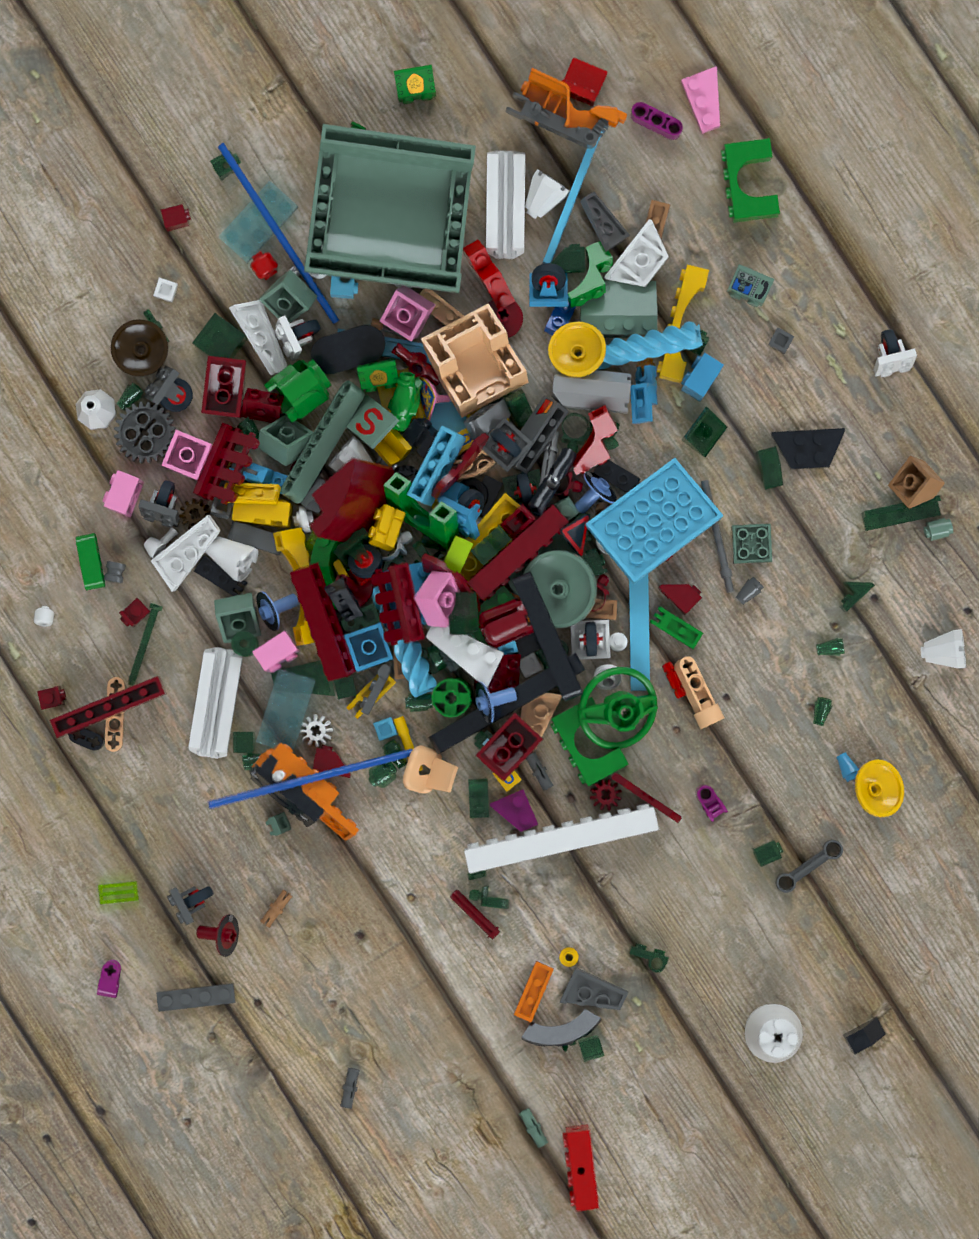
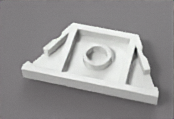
(640, 259)

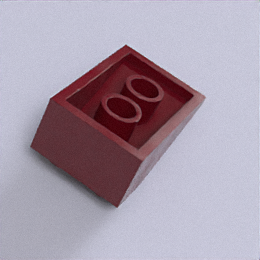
(224, 387)
(509, 747)

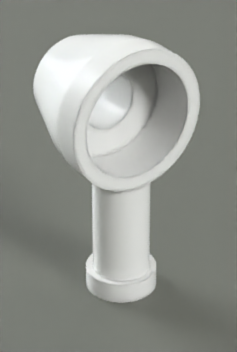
(155, 546)

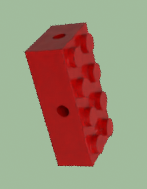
(582, 1179)

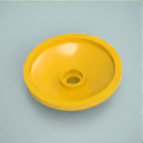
(577, 338)
(879, 788)

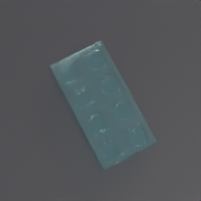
(250, 230)
(285, 709)

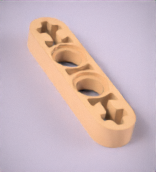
(120, 717)

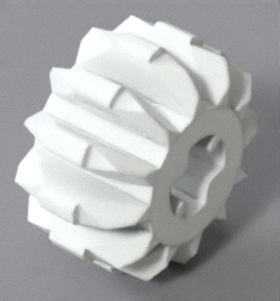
(322, 728)

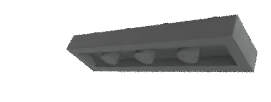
(196, 997)

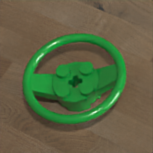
(610, 710)

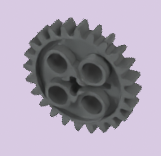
(131, 422)

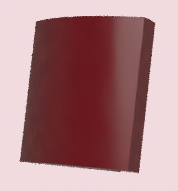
(350, 499)

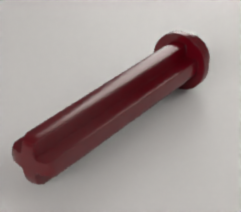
(475, 914)

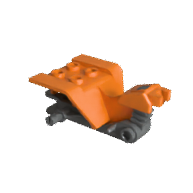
(550, 107)

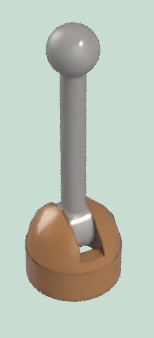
(375, 322)

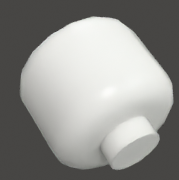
(43, 616)
(618, 642)

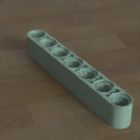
(322, 442)

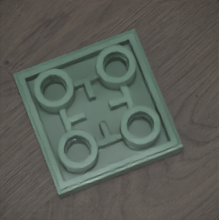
(751, 543)

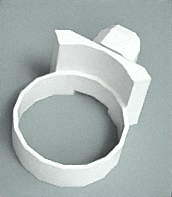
(405, 538)

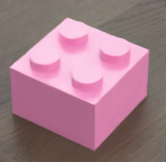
(407, 313)
(186, 455)
(123, 493)
(437, 598)
(276, 651)

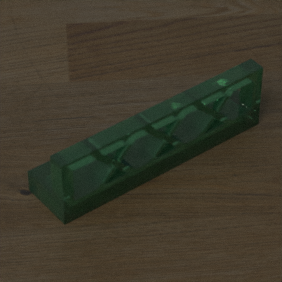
(900, 514)

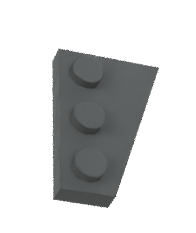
(593, 991)

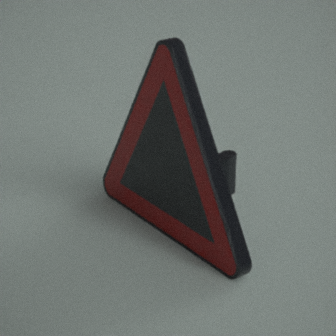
(576, 533)

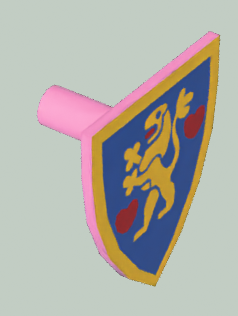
(429, 397)

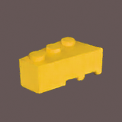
(264, 514)

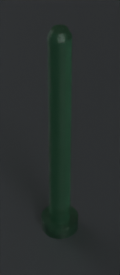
(144, 643)

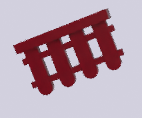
(217, 461)
(407, 608)

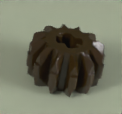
(201, 510)

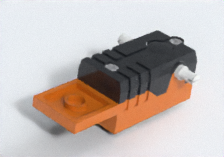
(305, 801)

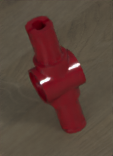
(411, 359)

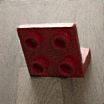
(506, 674)

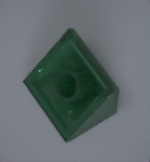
(704, 432)

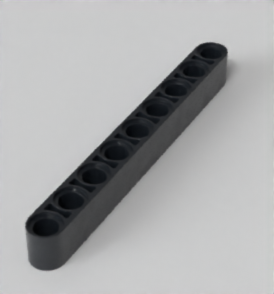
(475, 722)

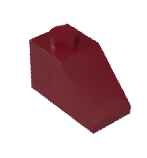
(681, 595)
(327, 759)

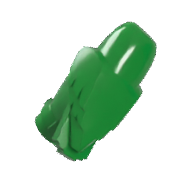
(405, 399)

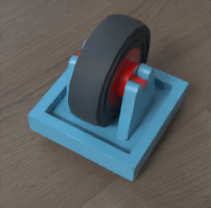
(548, 286)
(468, 510)

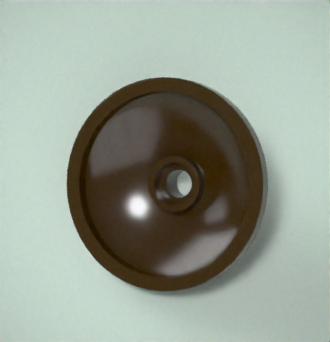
(130, 338)

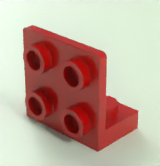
(584, 81)

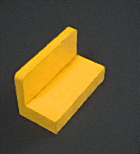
(393, 448)

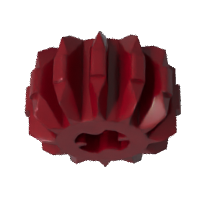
(612, 794)

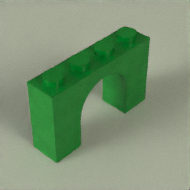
(743, 206)
(438, 525)
(590, 769)

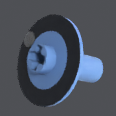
(598, 488)
(269, 610)
(486, 701)

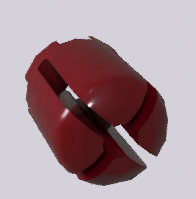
(504, 623)

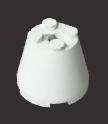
(763, 1025)

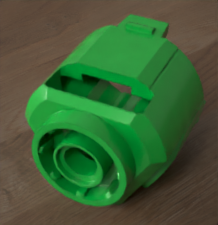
(303, 388)

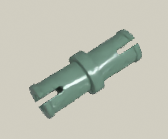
(533, 1127)

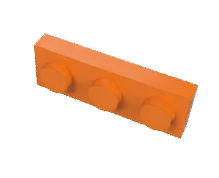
(533, 991)

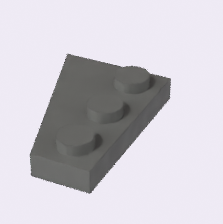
(604, 222)

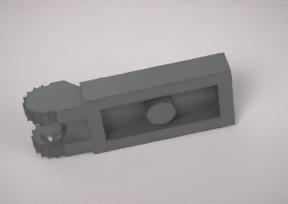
(375, 688)

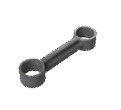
(809, 866)

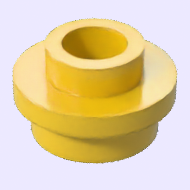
(564, 952)

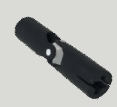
(552, 480)

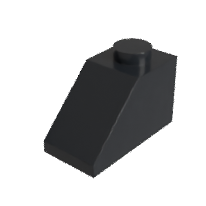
(864, 1035)

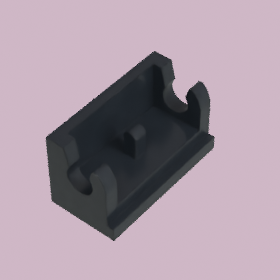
(344, 599)

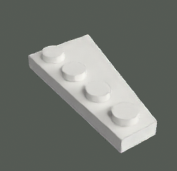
(259, 331)
(183, 554)
(467, 652)

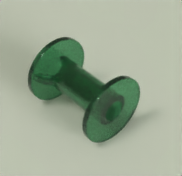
(237, 643)

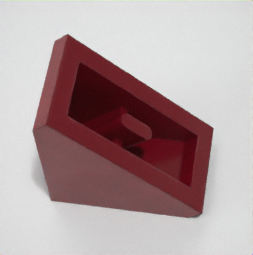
(517, 521)

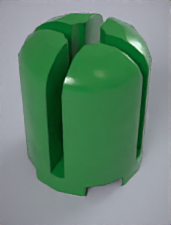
(460, 689)

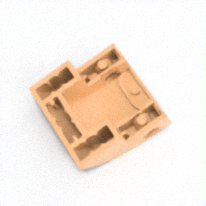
(474, 360)

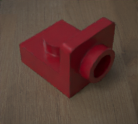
(134, 613)
(51, 697)

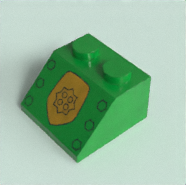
(415, 84)
(377, 375)

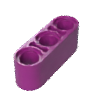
(650, 113)

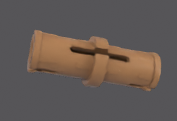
(276, 908)

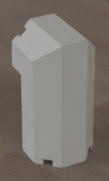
(593, 391)

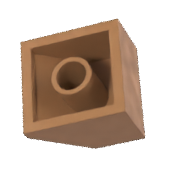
(916, 482)

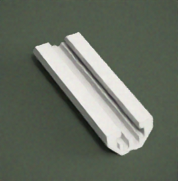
(505, 204)
(215, 702)

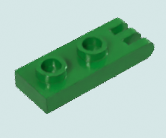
(677, 628)

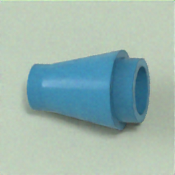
(847, 766)

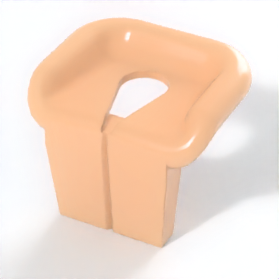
(440, 776)

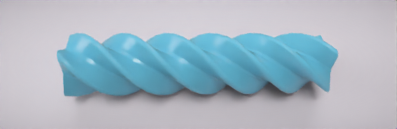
(652, 344)
(413, 665)

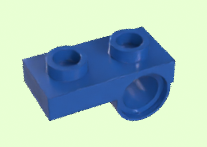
(558, 318)

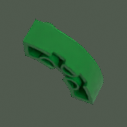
(324, 555)

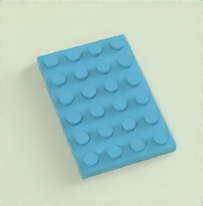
(654, 520)

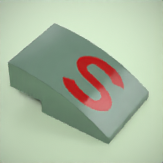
(371, 422)

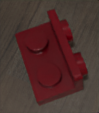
(262, 405)

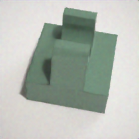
(279, 824)

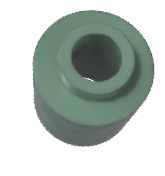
(938, 529)

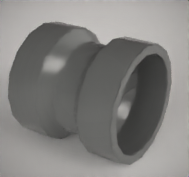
(114, 572)

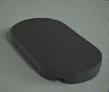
(348, 349)

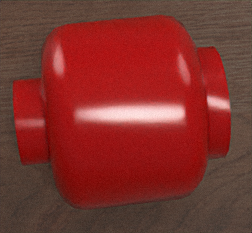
(264, 265)

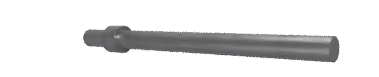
(725, 572)

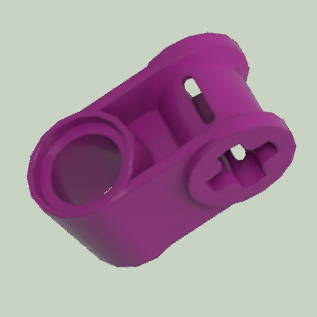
(710, 803)
(109, 983)

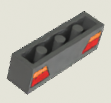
(539, 430)

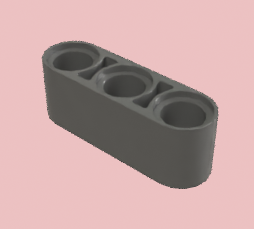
(487, 418)
(253, 537)

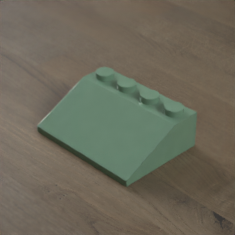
(622, 310)

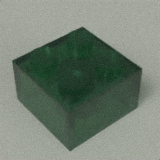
(219, 338)

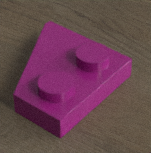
(516, 810)

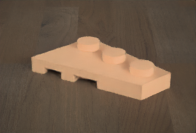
(540, 711)

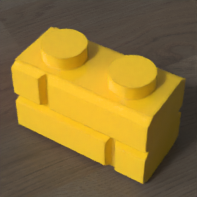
(386, 527)

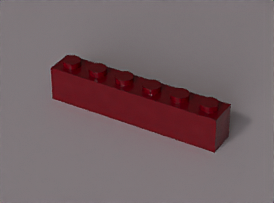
(515, 553)
(322, 622)
(108, 707)

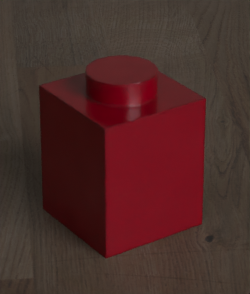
(175, 217)

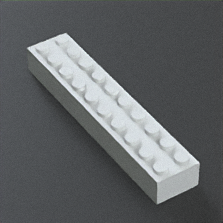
(561, 839)

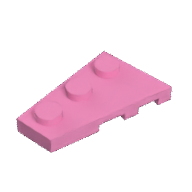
(703, 98)

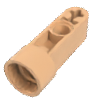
(706, 712)

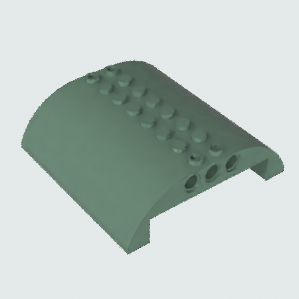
(389, 208)

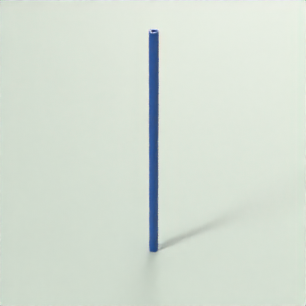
(278, 233)
(309, 778)

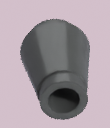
(749, 590)

